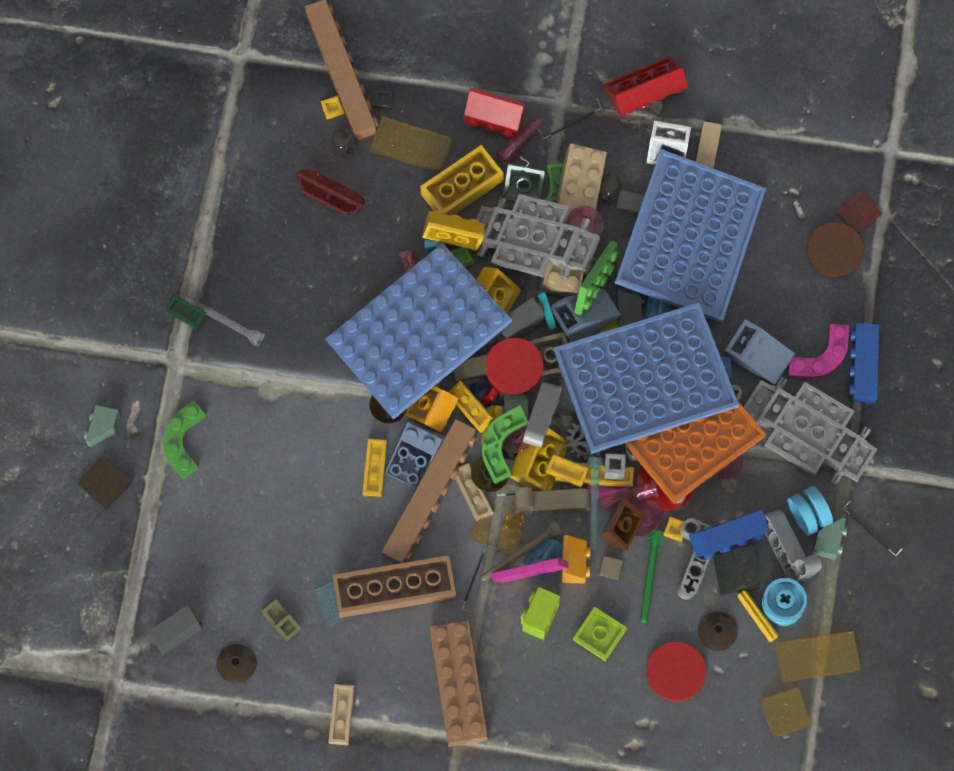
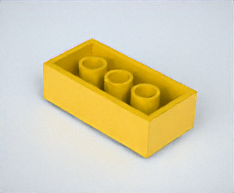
(462, 182)

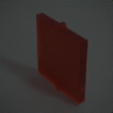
(859, 212)

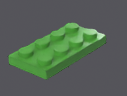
(596, 278)

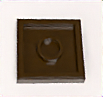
(105, 482)

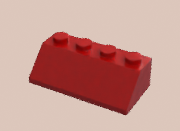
(646, 85)

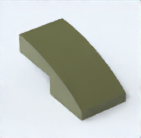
(281, 620)

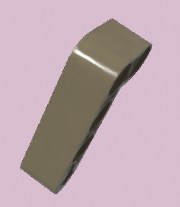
(551, 502)

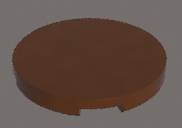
(835, 249)

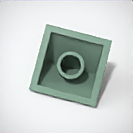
(528, 184)

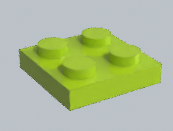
(600, 634)

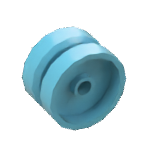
(810, 510)
(786, 612)

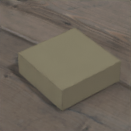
(610, 568)

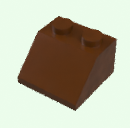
(622, 524)

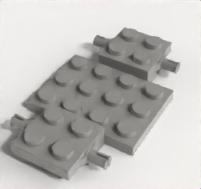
(535, 235)
(810, 429)

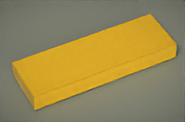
(471, 407)
(374, 467)

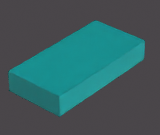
(547, 313)

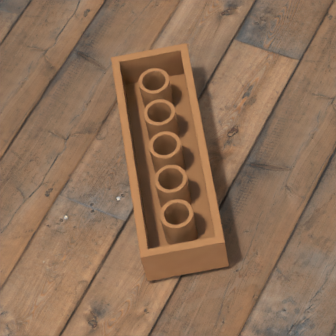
(394, 586)
(458, 683)

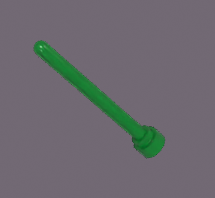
(655, 539)

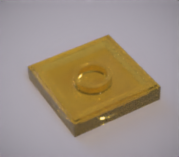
(785, 712)

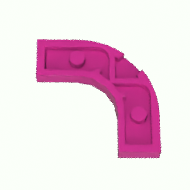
(827, 362)

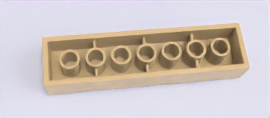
(577, 187)

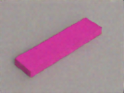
(530, 570)

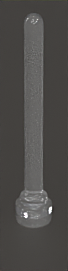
(254, 337)

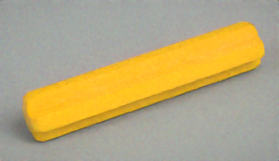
(757, 615)

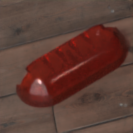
(329, 192)

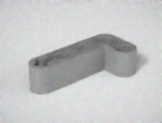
(542, 414)
(788, 550)
(698, 563)

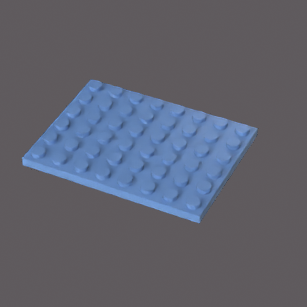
(690, 235)
(418, 330)
(645, 377)

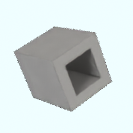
(614, 466)

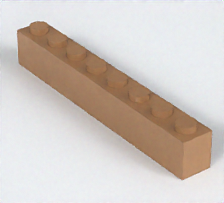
(340, 69)
(429, 492)

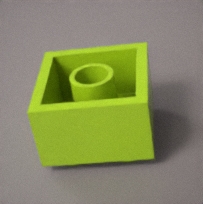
(541, 613)

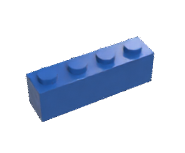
(865, 363)
(729, 533)

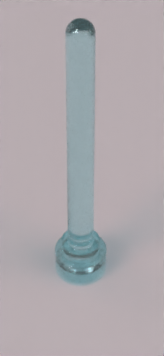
(594, 464)

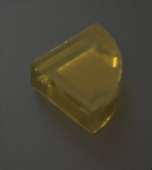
(480, 533)

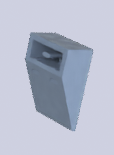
(578, 327)
(759, 352)
(414, 453)

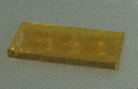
(411, 144)
(817, 656)

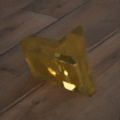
(510, 533)

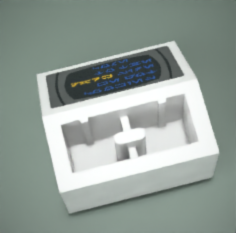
(669, 138)

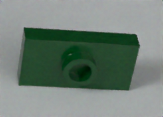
(185, 312)

